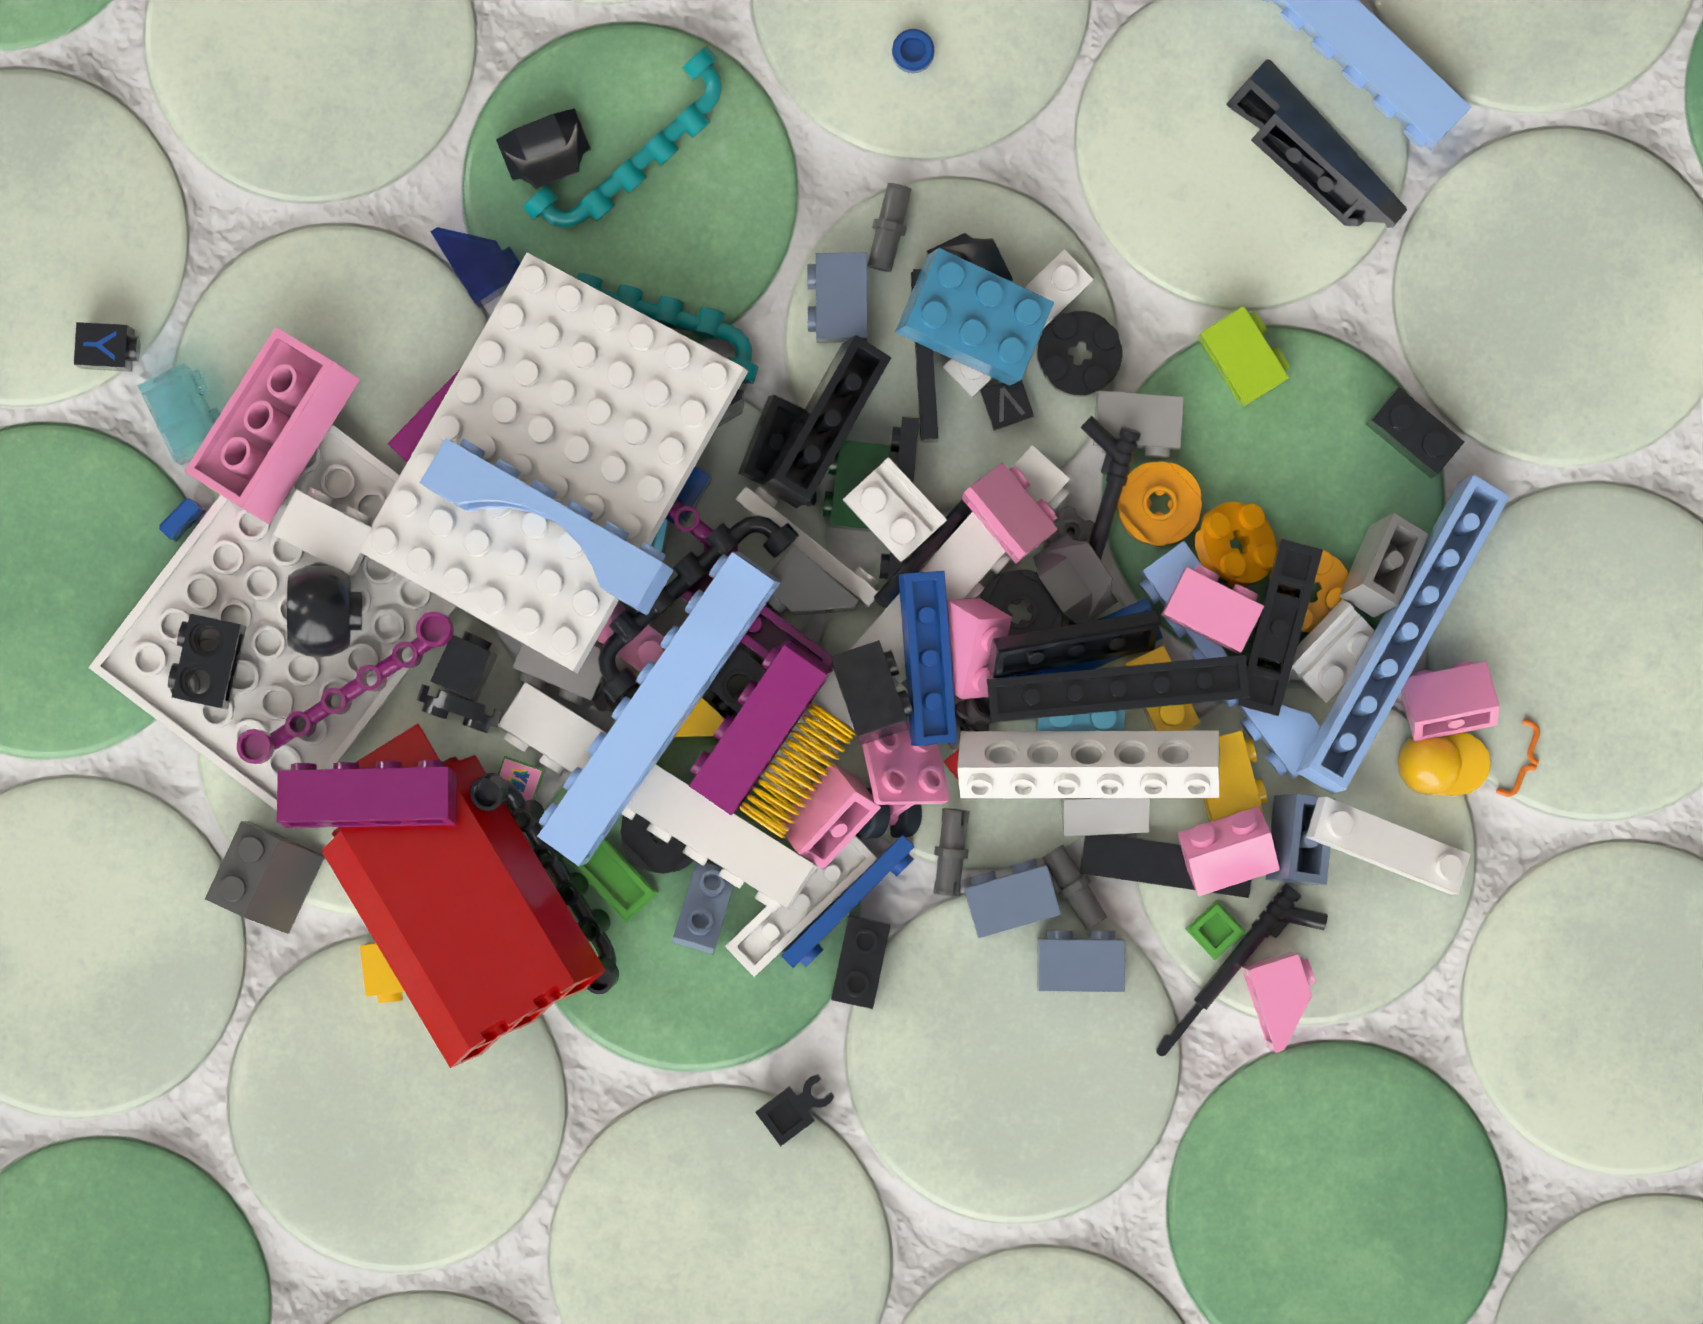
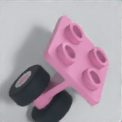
(900, 782)

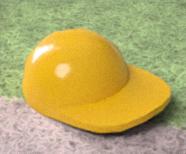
(1444, 764)

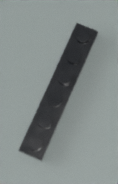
(1118, 688)

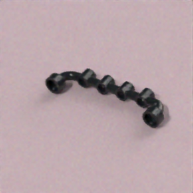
(689, 572)
(489, 793)

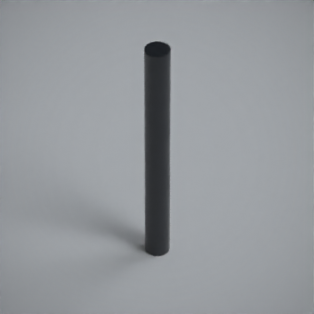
(923, 553)

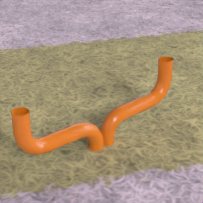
(1531, 758)

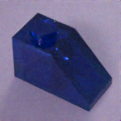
(478, 263)

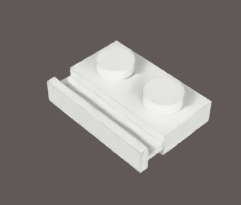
(894, 510)
(1332, 650)

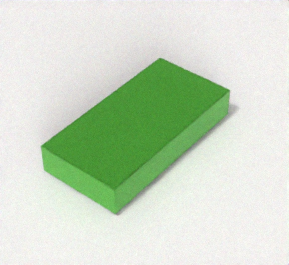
(617, 880)

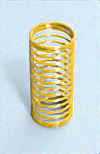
(835, 728)

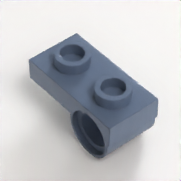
(703, 909)

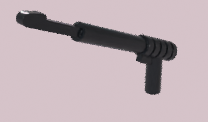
(1116, 467)
(1270, 922)

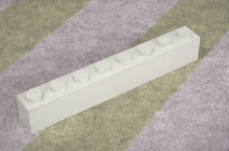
(665, 802)

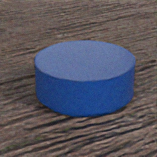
(913, 51)

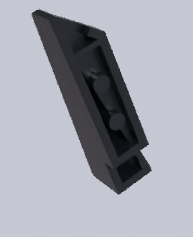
(1313, 150)

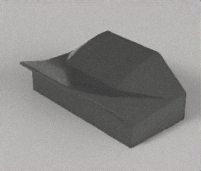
(1075, 578)

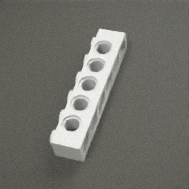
(1089, 764)

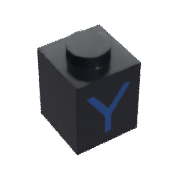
(106, 347)

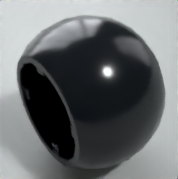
(321, 610)

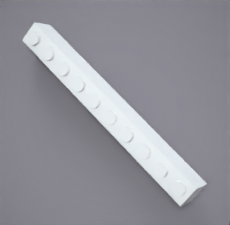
(966, 560)

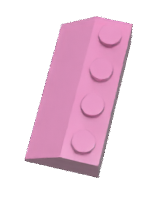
(272, 425)

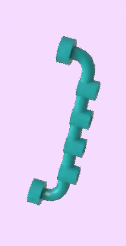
(630, 173)
(670, 313)

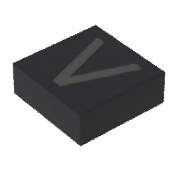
(1006, 404)

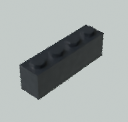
(826, 421)

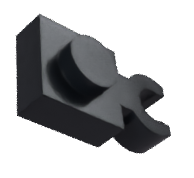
(789, 1114)

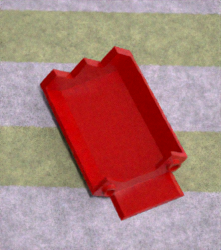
(462, 913)

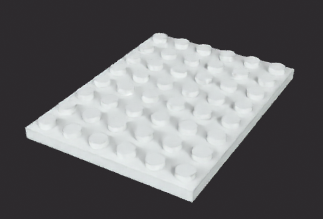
(582, 403)
(239, 575)

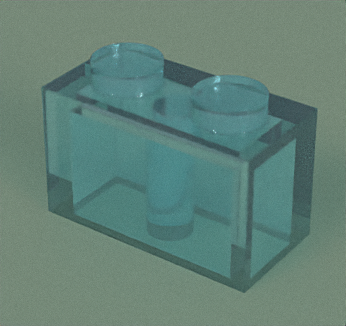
(180, 410)

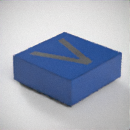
(181, 519)

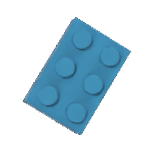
(974, 317)

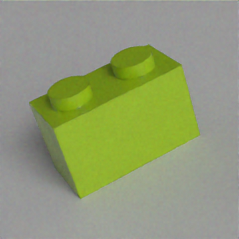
(1244, 356)

